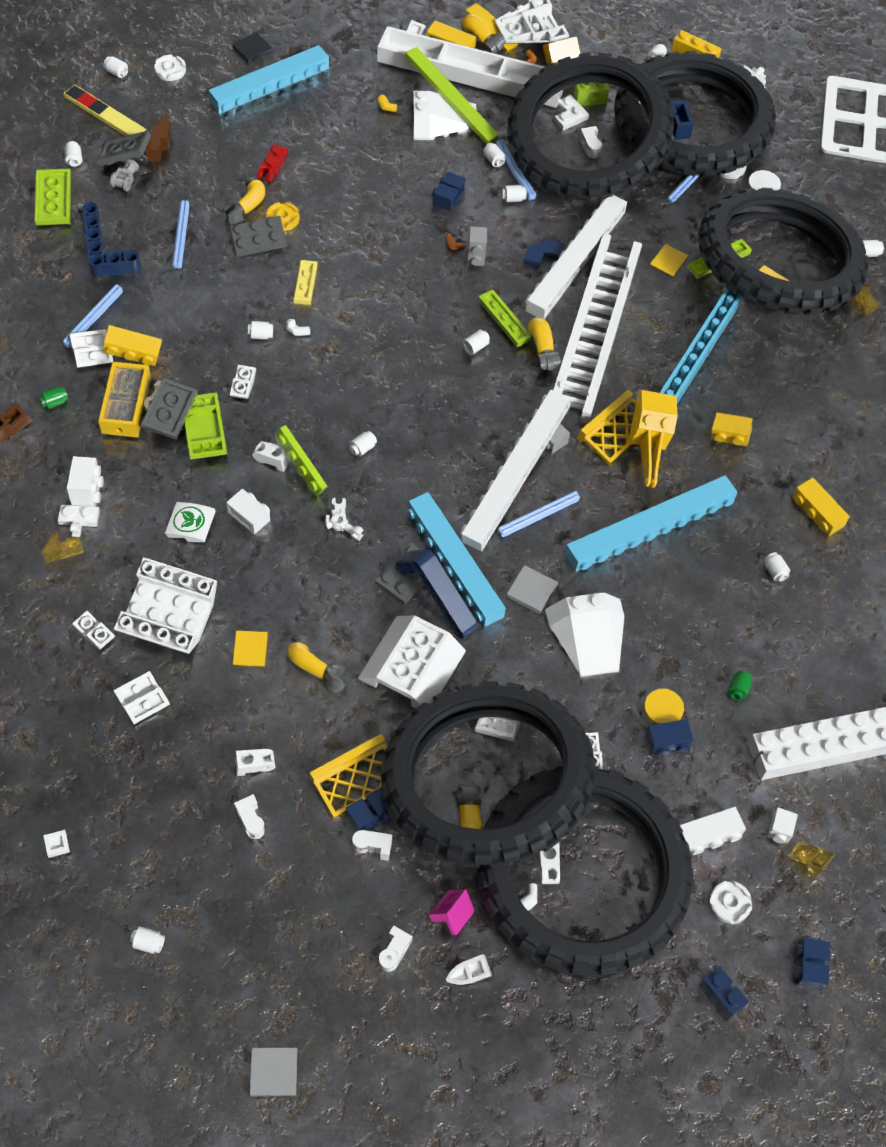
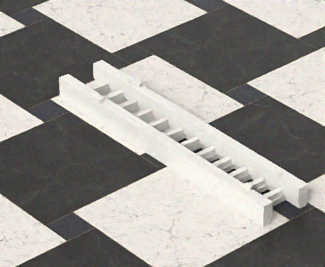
(611, 326)

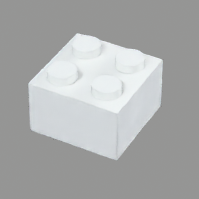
(84, 482)

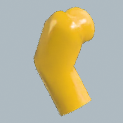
(385, 105)

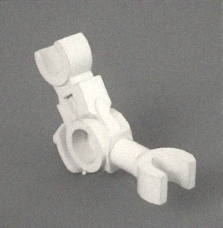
(340, 522)

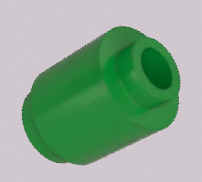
(53, 397)
(740, 685)

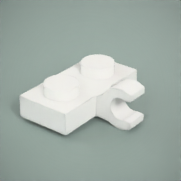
(77, 517)

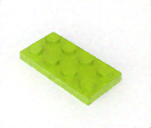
(53, 197)

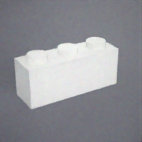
(713, 830)

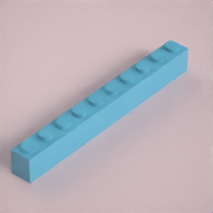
(702, 345)
(650, 523)

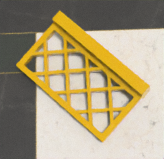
(603, 419)
(343, 763)

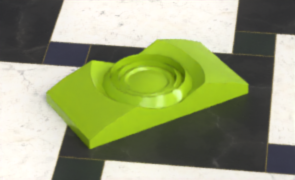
(205, 428)

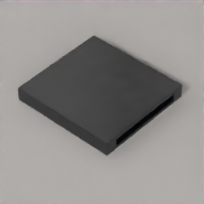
(252, 47)

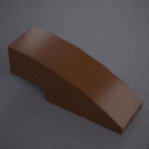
(159, 139)
(13, 421)

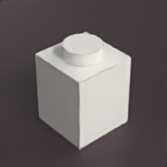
(782, 825)

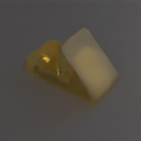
(865, 300)
(57, 550)
(811, 857)

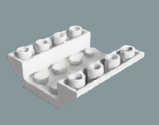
(168, 606)
(414, 659)

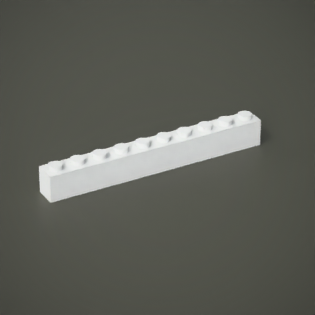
(575, 257)
(515, 470)

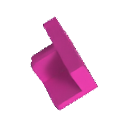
(454, 909)

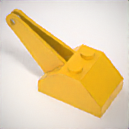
(653, 428)

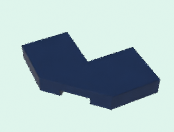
(536, 252)

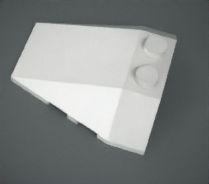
(531, 24)
(435, 116)
(589, 631)

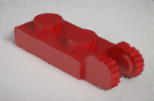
(272, 162)

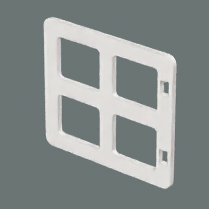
(869, 120)

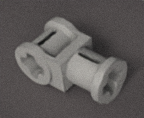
(124, 176)

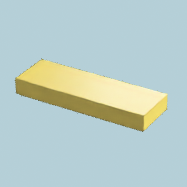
(305, 282)

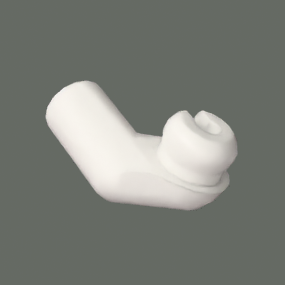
(531, 898)

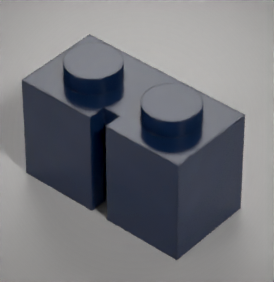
(682, 120)
(448, 191)
(669, 737)
(369, 813)
(811, 966)
(724, 997)

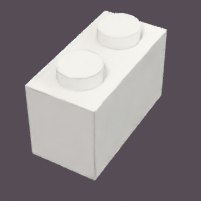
(248, 511)

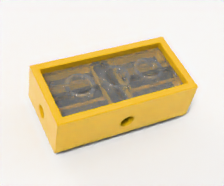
(124, 399)

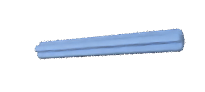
(517, 172)
(678, 191)
(180, 234)
(95, 313)
(538, 514)

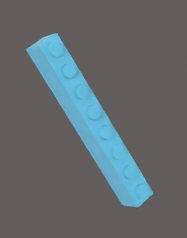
(268, 79)
(456, 560)

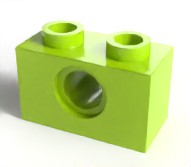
(591, 93)

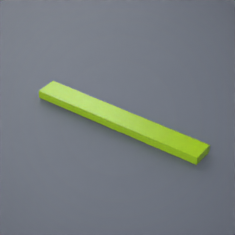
(451, 95)

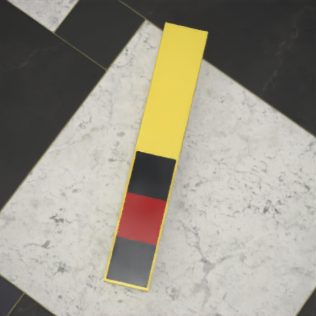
(102, 111)

